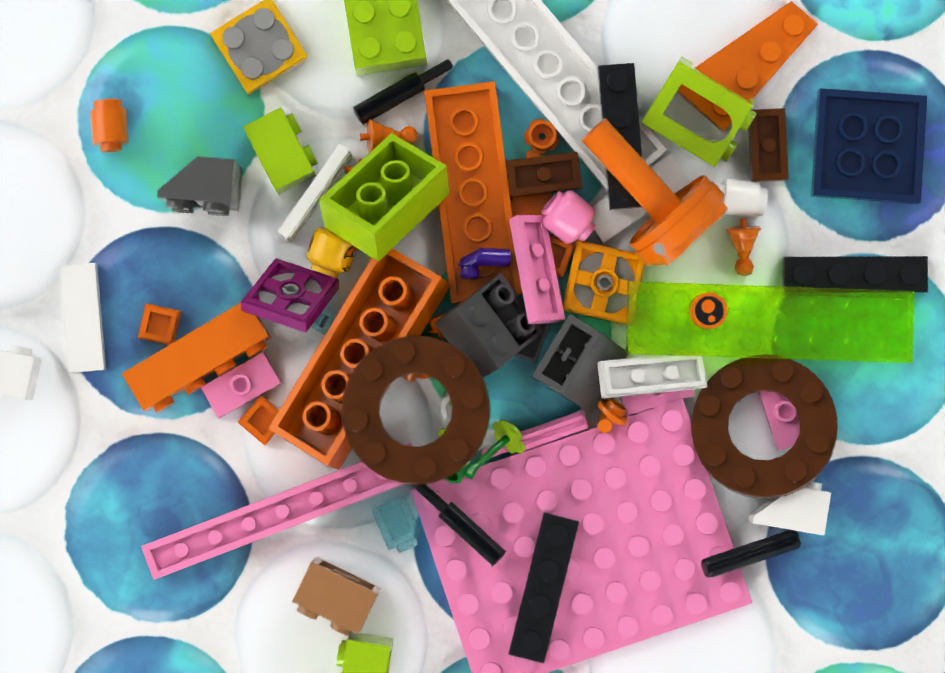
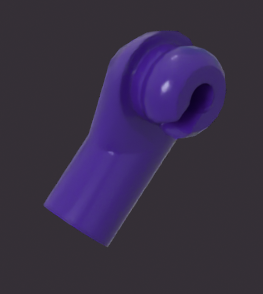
(483, 257)

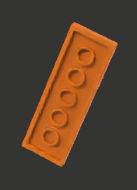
(478, 209)

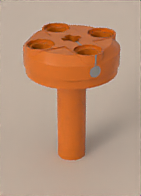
(674, 217)

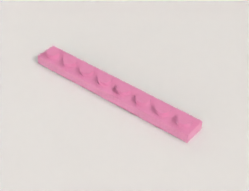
(264, 518)

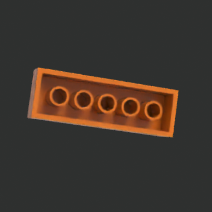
(386, 303)

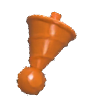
(377, 133)
(743, 239)

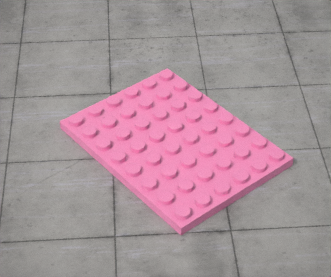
(636, 552)

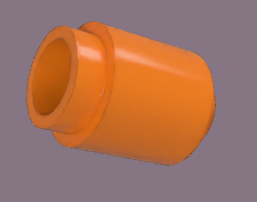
(109, 125)

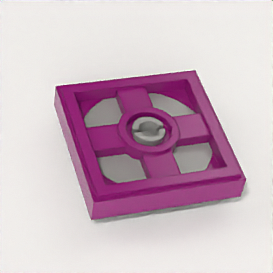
(290, 295)

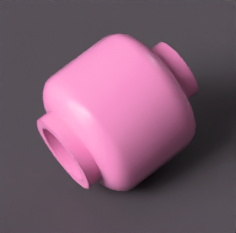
(568, 216)

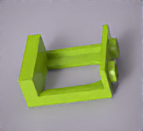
(735, 105)

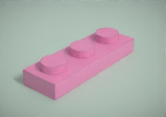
(536, 269)

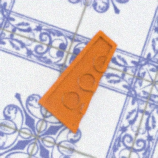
(751, 60)

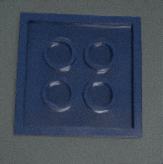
(869, 146)

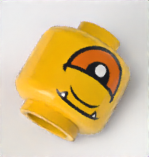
(330, 253)

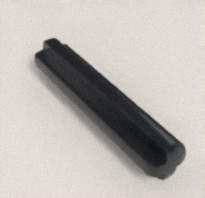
(750, 553)

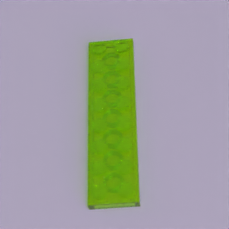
(773, 323)

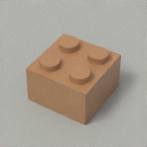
(335, 596)

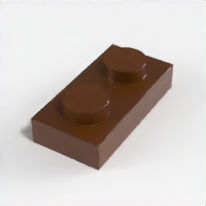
(768, 146)
(543, 174)

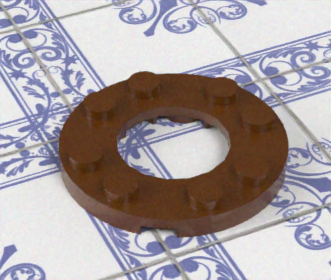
(468, 417)
(764, 477)

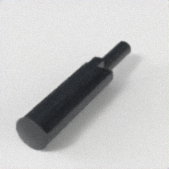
(398, 93)
(464, 526)

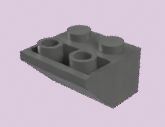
(206, 185)
(489, 325)
(571, 362)

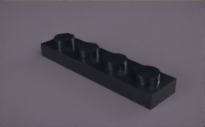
(620, 108)
(857, 272)
(543, 587)

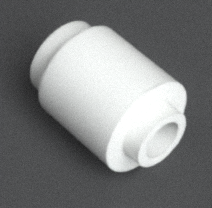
(744, 197)

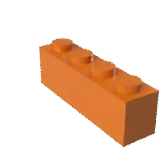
(196, 356)

